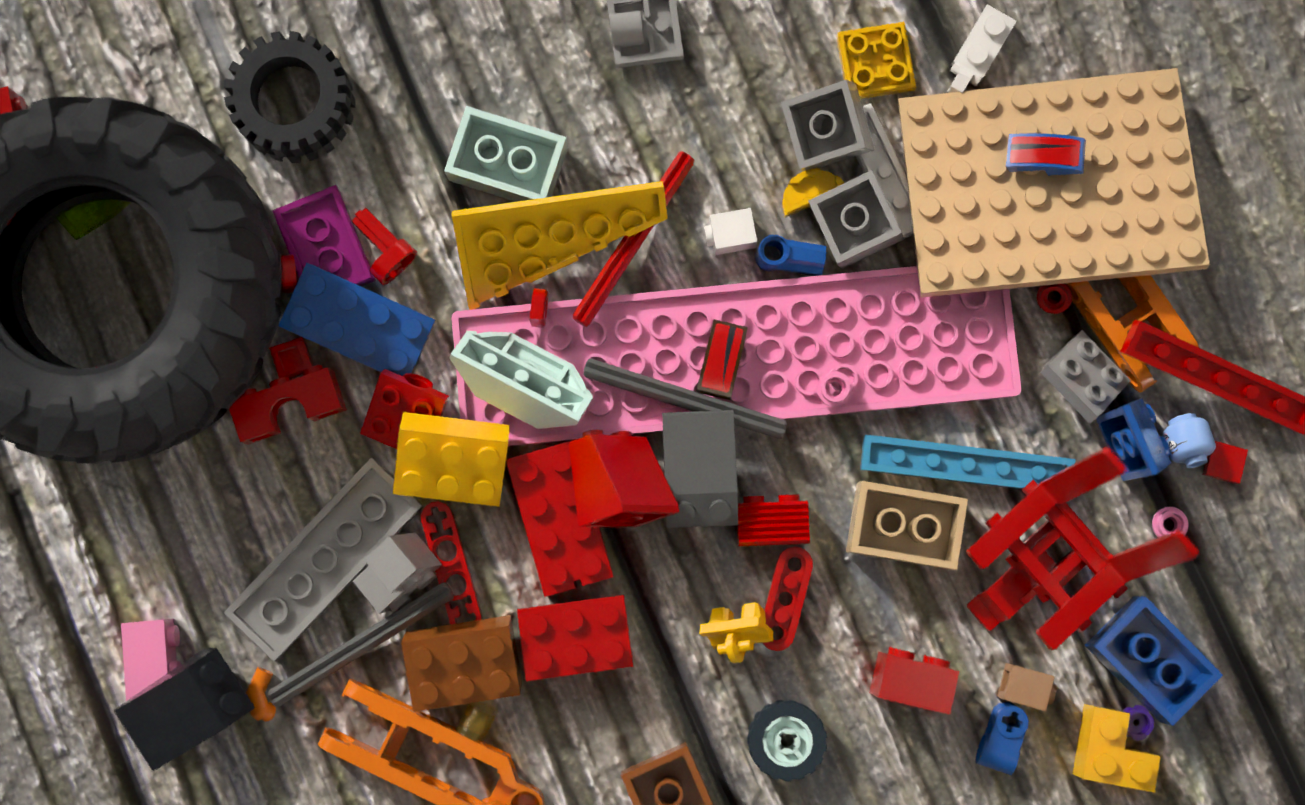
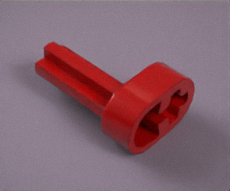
(396, 253)

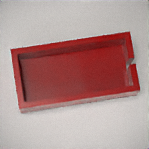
(550, 519)

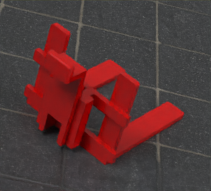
(1036, 572)

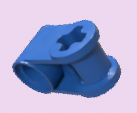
(1002, 743)

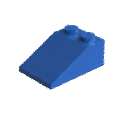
(1134, 439)

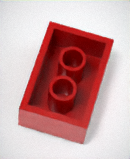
(575, 637)

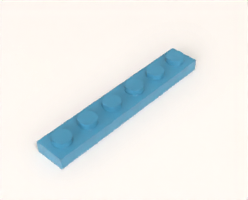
(957, 462)

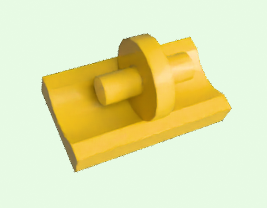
(737, 635)

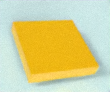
(877, 59)

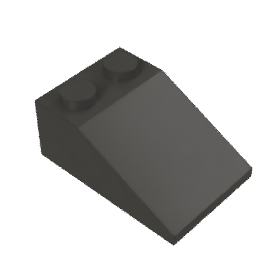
(701, 467)

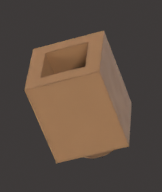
(1027, 687)

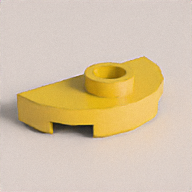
(805, 187)

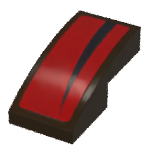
(722, 359)

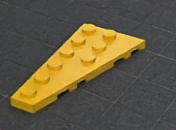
(536, 237)

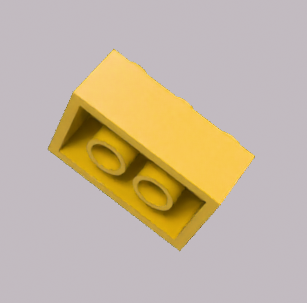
(450, 459)

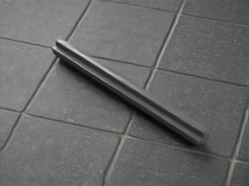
(682, 397)
(360, 644)

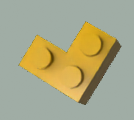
(1103, 754)

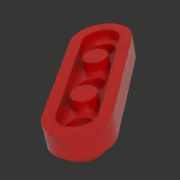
(794, 583)

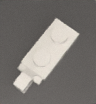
(980, 48)

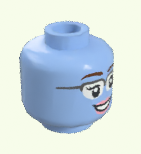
(1189, 440)

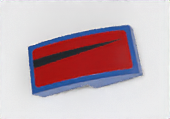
(1046, 152)

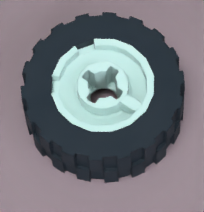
(807, 745)

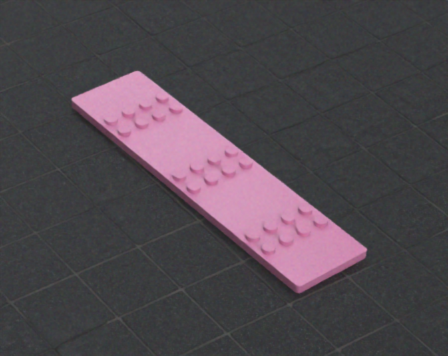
(856, 323)

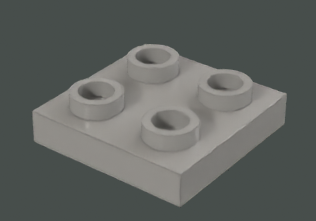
(644, 31)
(1085, 376)

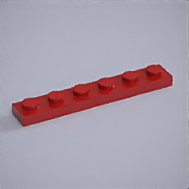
(1215, 375)

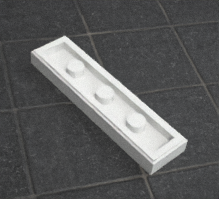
(887, 172)

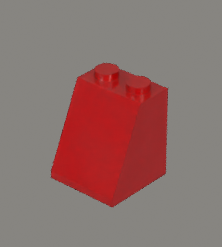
(618, 481)

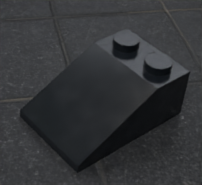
(184, 708)

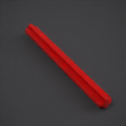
(628, 247)

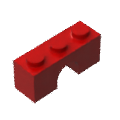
(257, 412)

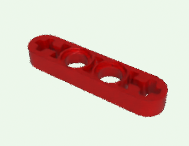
(456, 566)

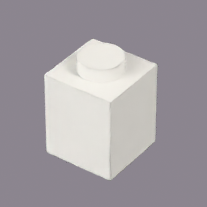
(731, 231)

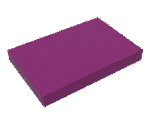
(322, 234)

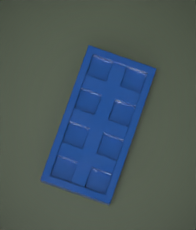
(356, 322)

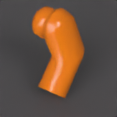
(256, 692)

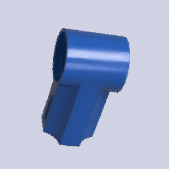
(795, 256)

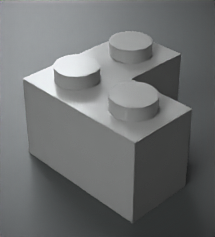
(396, 571)

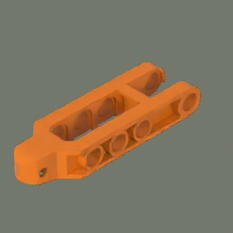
(1150, 305)
(383, 762)

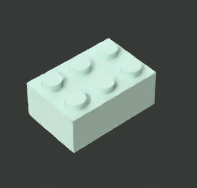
(505, 157)

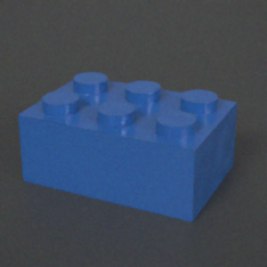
(1153, 660)

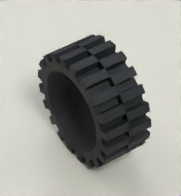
(313, 131)

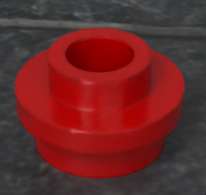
(1054, 306)

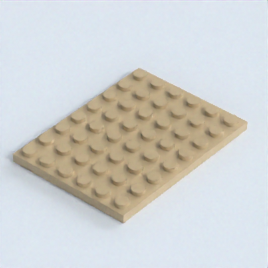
(1009, 230)

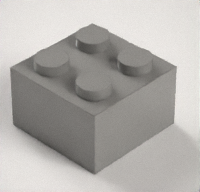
(827, 125)
(856, 219)

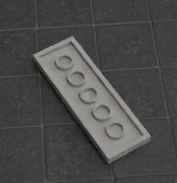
(321, 560)

